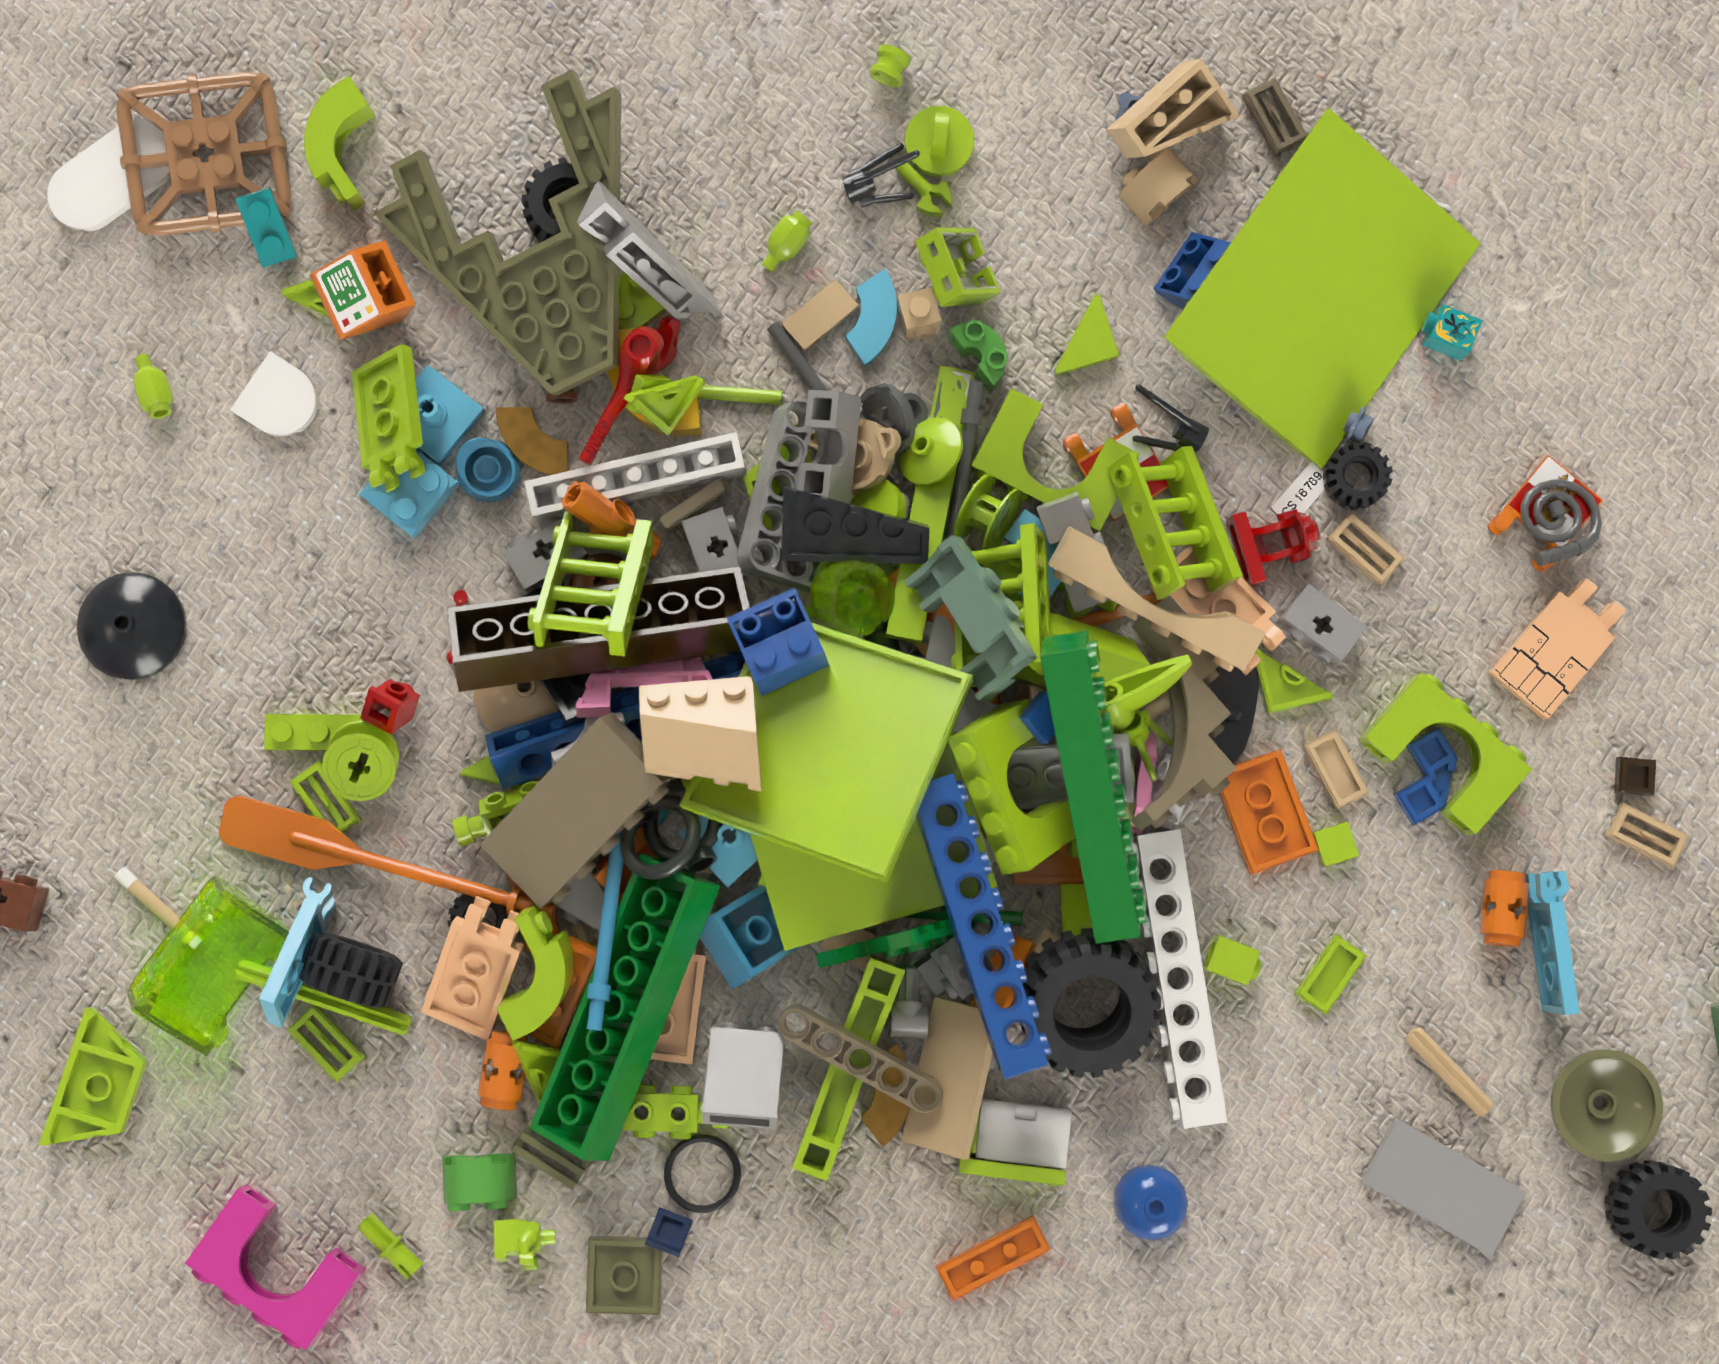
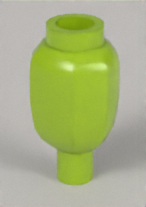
(787, 239)
(152, 388)

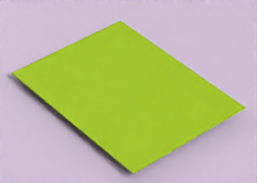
(1322, 289)

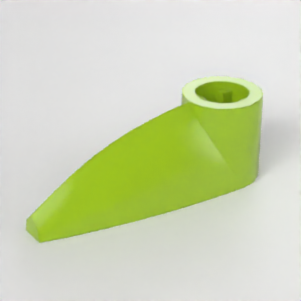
(1141, 687)

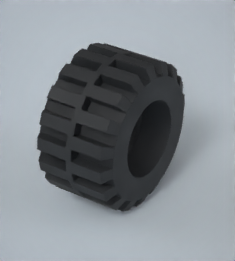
(546, 185)
(351, 970)
(1687, 1213)

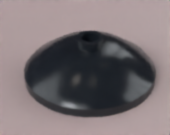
(153, 631)

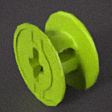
(987, 513)
(377, 770)

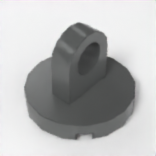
(894, 410)

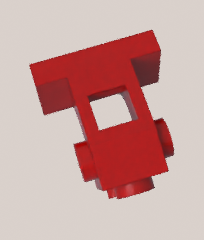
(1298, 534)

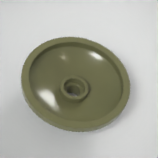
(1629, 1109)

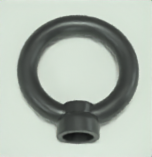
(704, 854)
(680, 859)

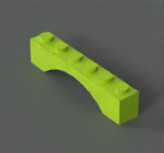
(840, 1089)

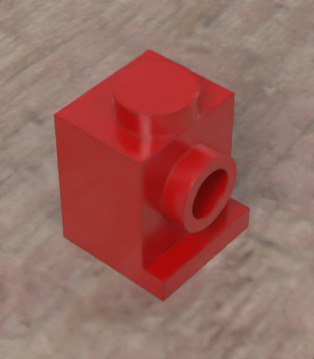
(394, 696)

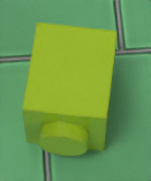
(1232, 960)

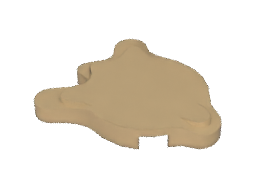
(873, 455)

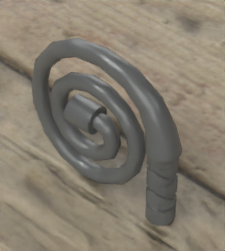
(1557, 512)

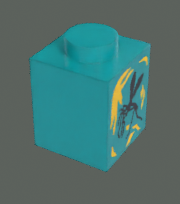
(1450, 331)

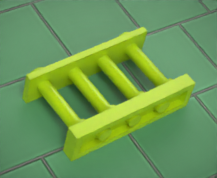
(1198, 515)
(1031, 583)
(622, 600)

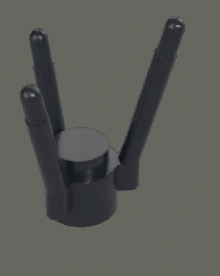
(860, 182)
(1187, 431)

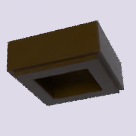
(1635, 776)

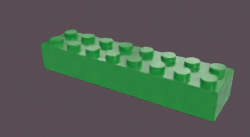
(1091, 786)
(604, 1068)

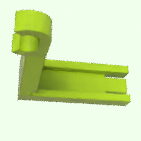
(1009, 1171)

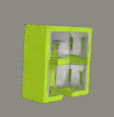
(945, 257)

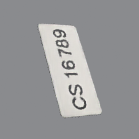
(1302, 491)

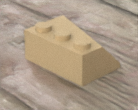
(701, 730)

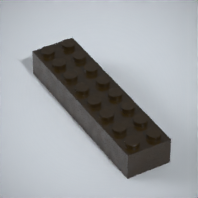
(673, 622)

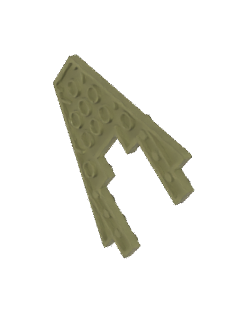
(557, 299)

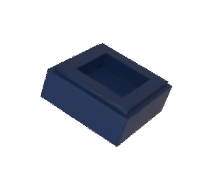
(669, 1232)

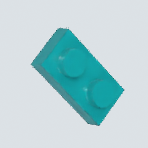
(266, 227)

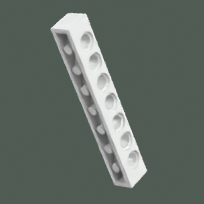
(1209, 1104)

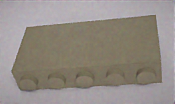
(575, 812)

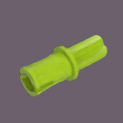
(390, 1246)

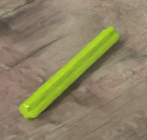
(377, 1016)

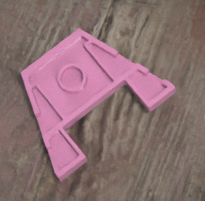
(597, 696)

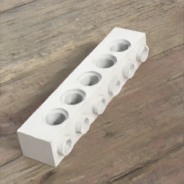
(642, 474)

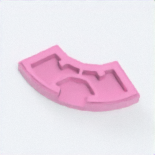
(1143, 783)

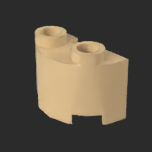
(1157, 185)

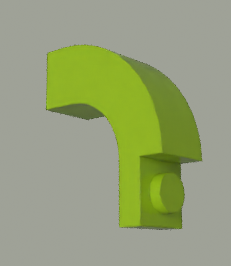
(327, 128)
(554, 969)

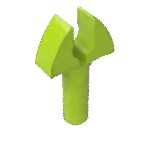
(926, 190)

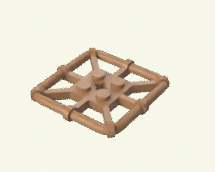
(186, 138)

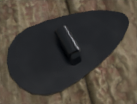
(1239, 696)

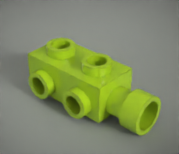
(491, 813)
(661, 1112)

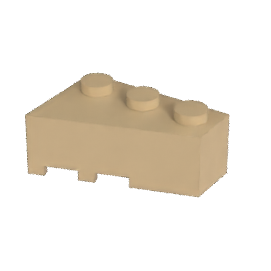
(1173, 110)

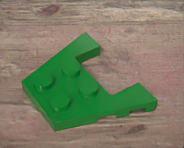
(890, 944)

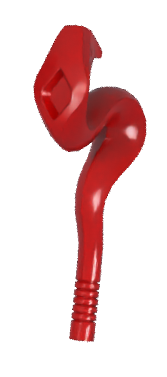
(642, 352)

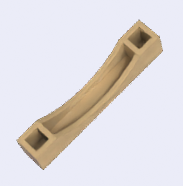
(1221, 633)

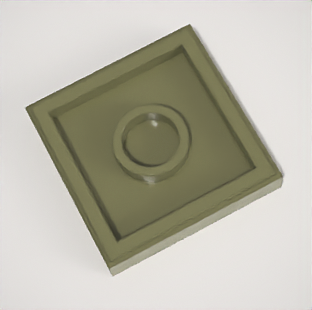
(623, 1276)

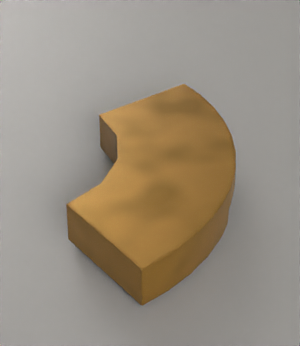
(530, 443)
(885, 1113)

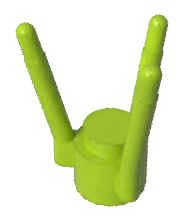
(1138, 735)

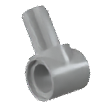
(908, 1016)

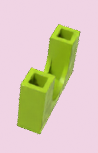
(1003, 460)
(983, 758)
(1493, 768)

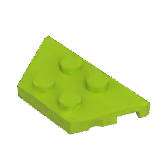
(95, 1084)

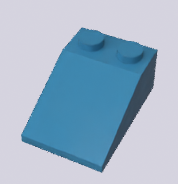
(744, 937)

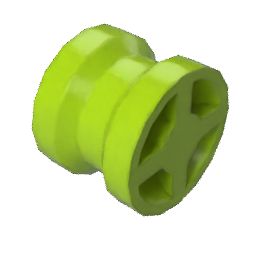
(890, 66)

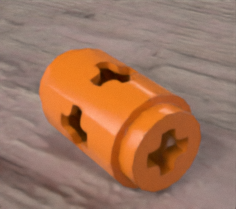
(1500, 924)
(500, 1088)

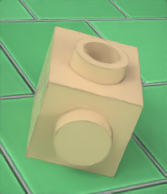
(919, 314)

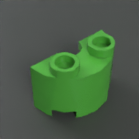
(984, 345)
(479, 1180)

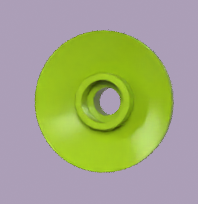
(933, 452)

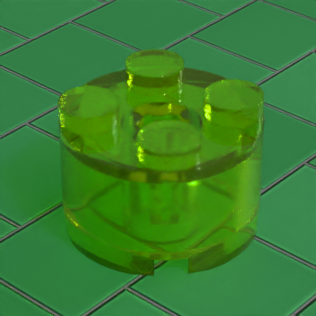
(851, 596)

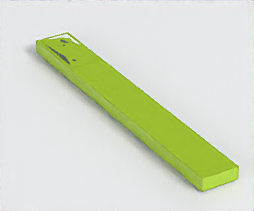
(930, 508)

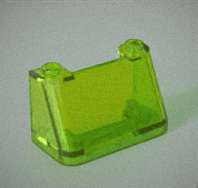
(196, 988)

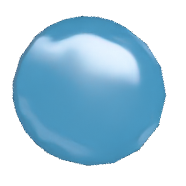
(487, 469)

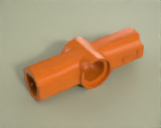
(601, 514)

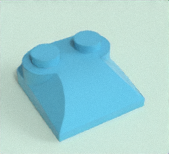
(415, 499)

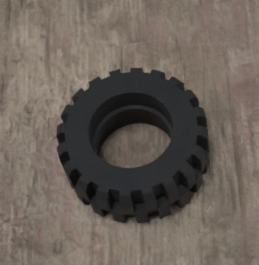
(1117, 1036)

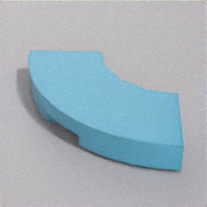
(876, 317)

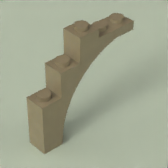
(1195, 760)

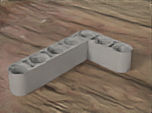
(766, 501)

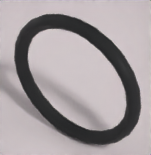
(702, 1208)

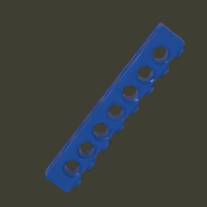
(526, 748)
(1033, 1049)

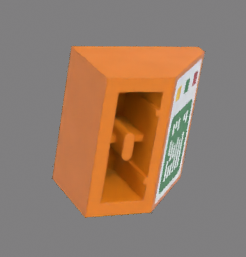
(363, 290)

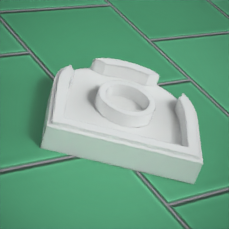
(277, 398)

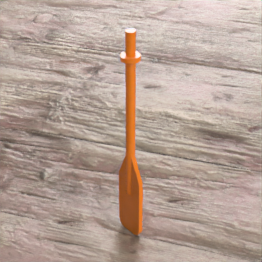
(320, 845)

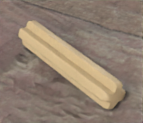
(1449, 1071)

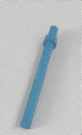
(600, 990)

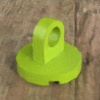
(942, 139)

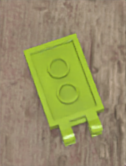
(388, 417)

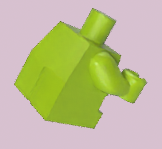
(522, 1239)

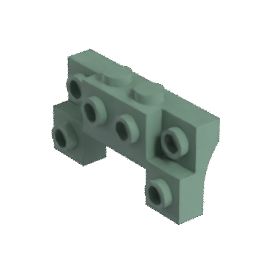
(980, 611)

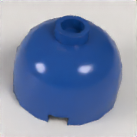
(1150, 1202)

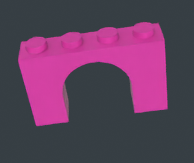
(223, 1261)

